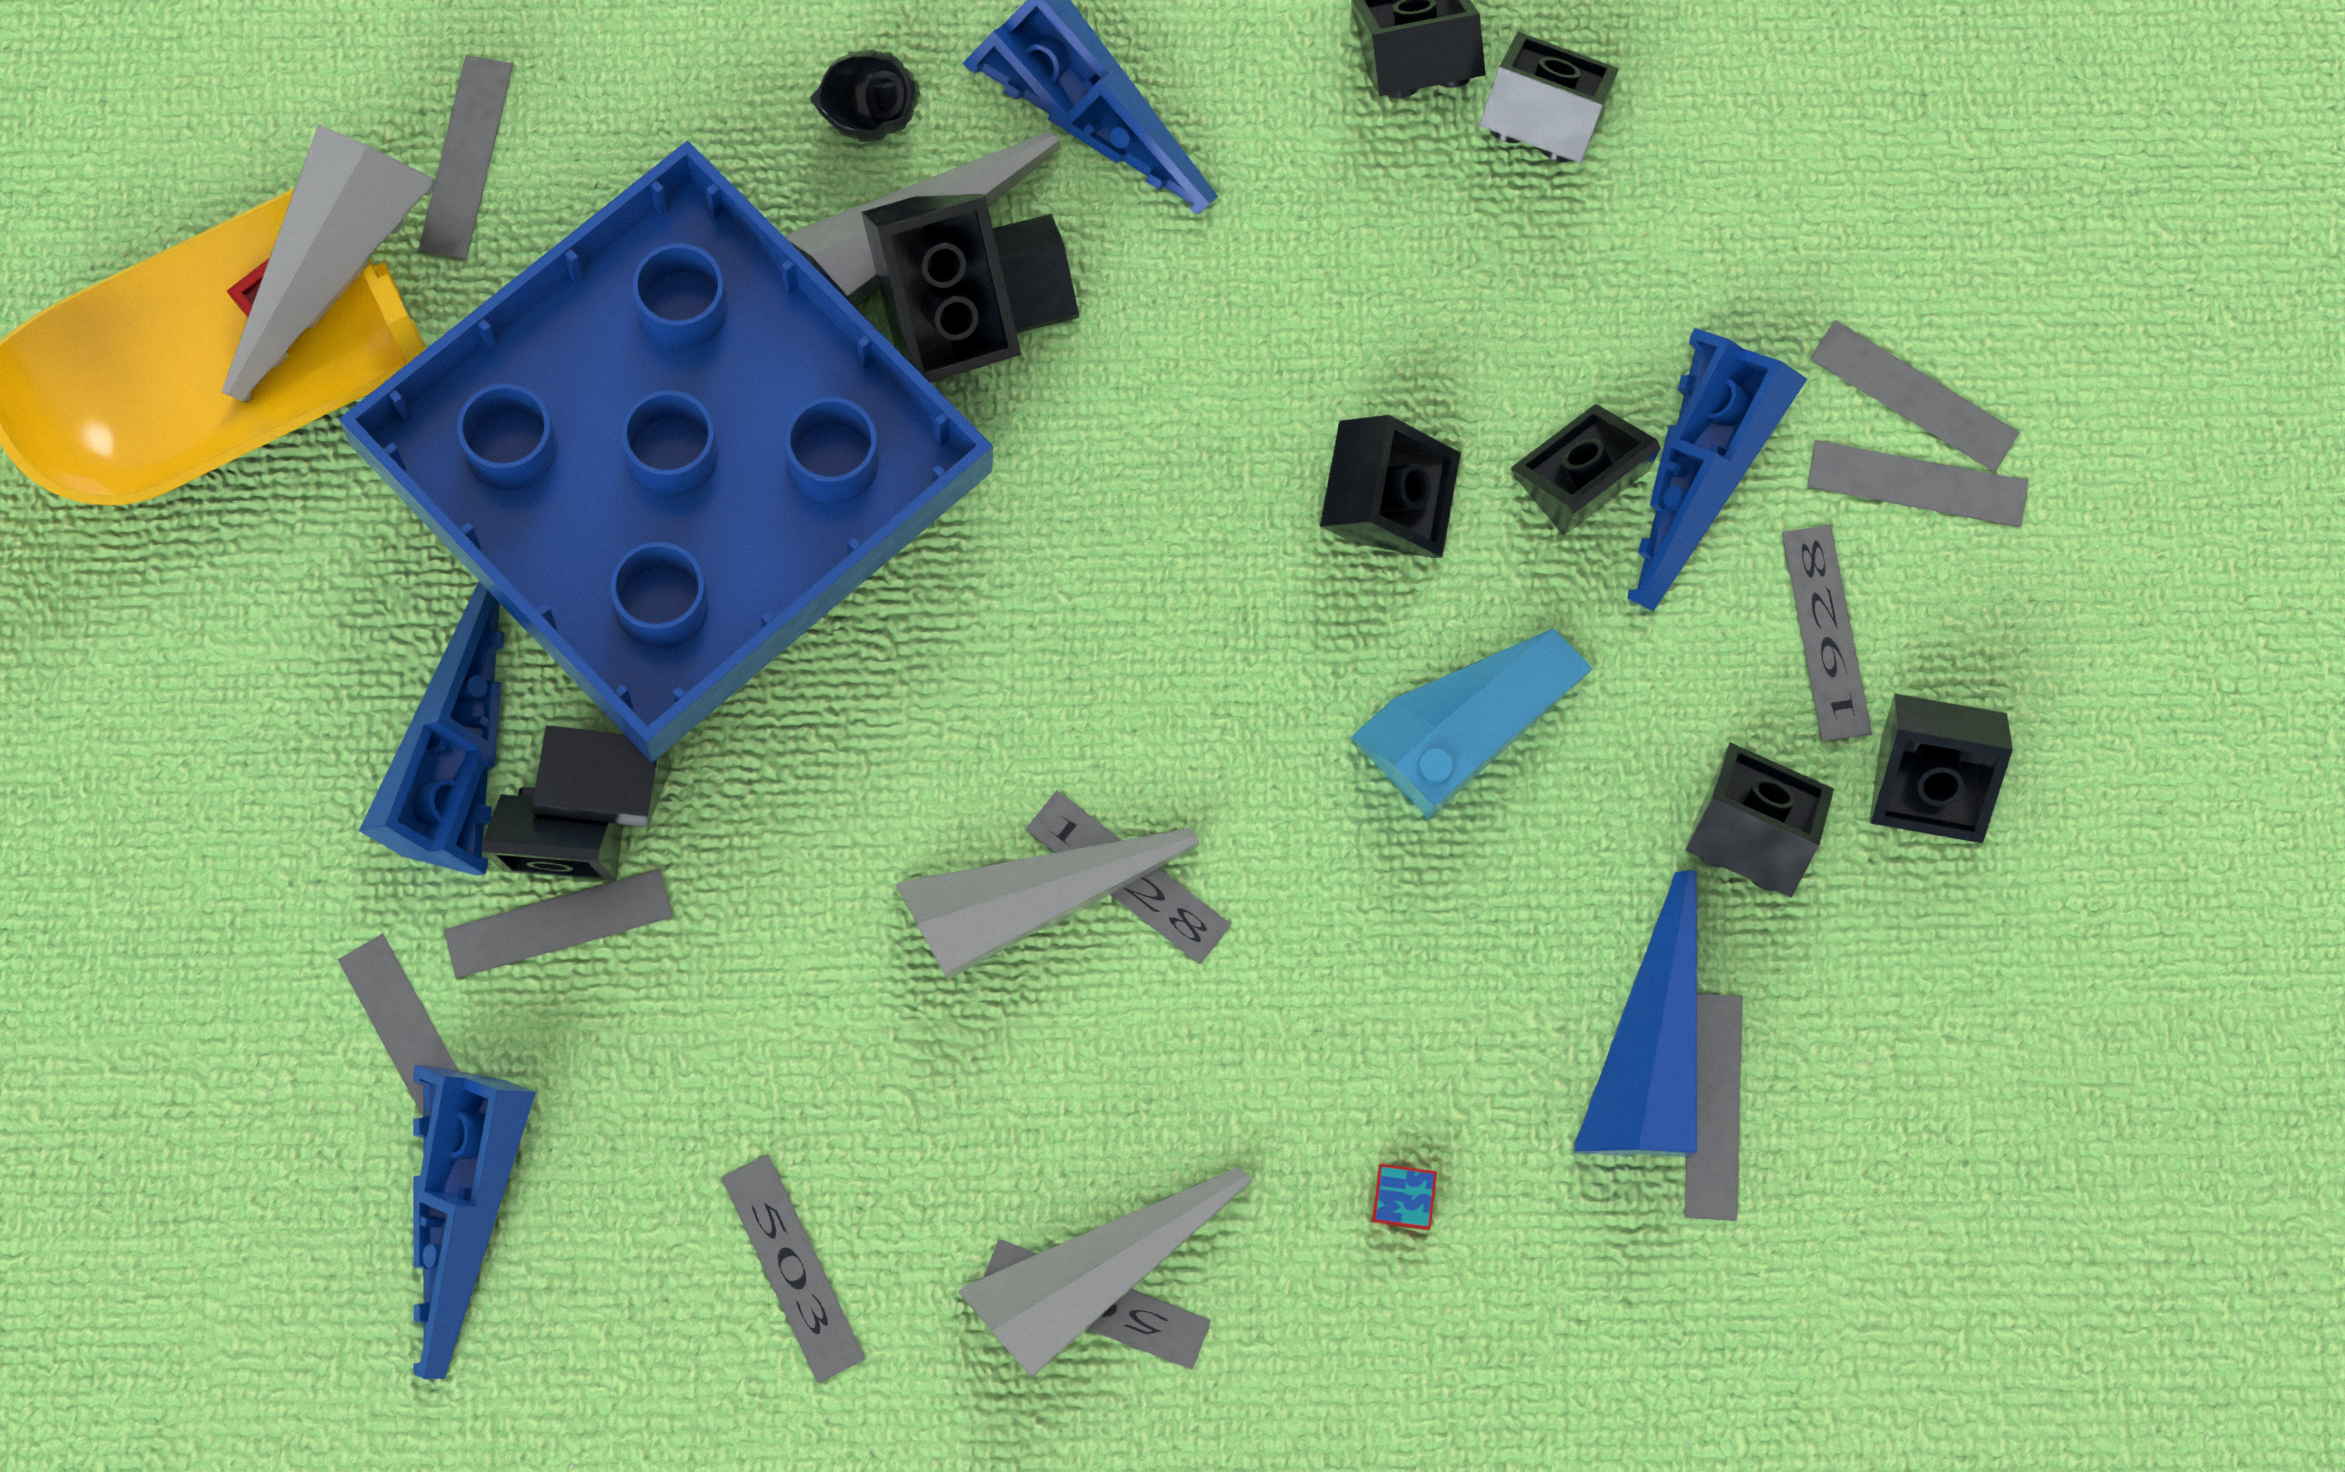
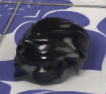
(867, 95)

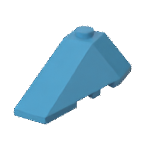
(1459, 724)

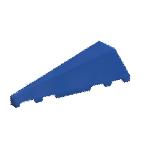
(1066, 70)
(1723, 423)
(437, 782)
(1650, 1074)
(468, 1152)

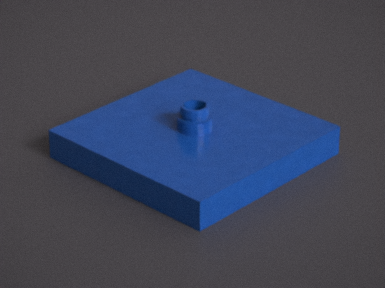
(668, 448)

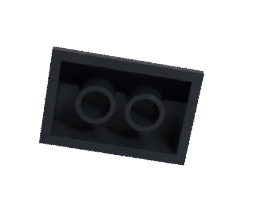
(942, 283)

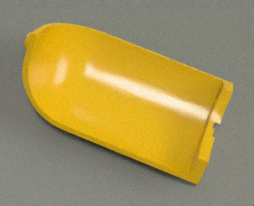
(127, 377)

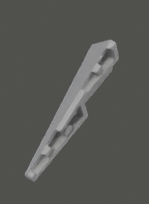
(335, 220)
(840, 243)
(993, 906)
(1061, 1292)

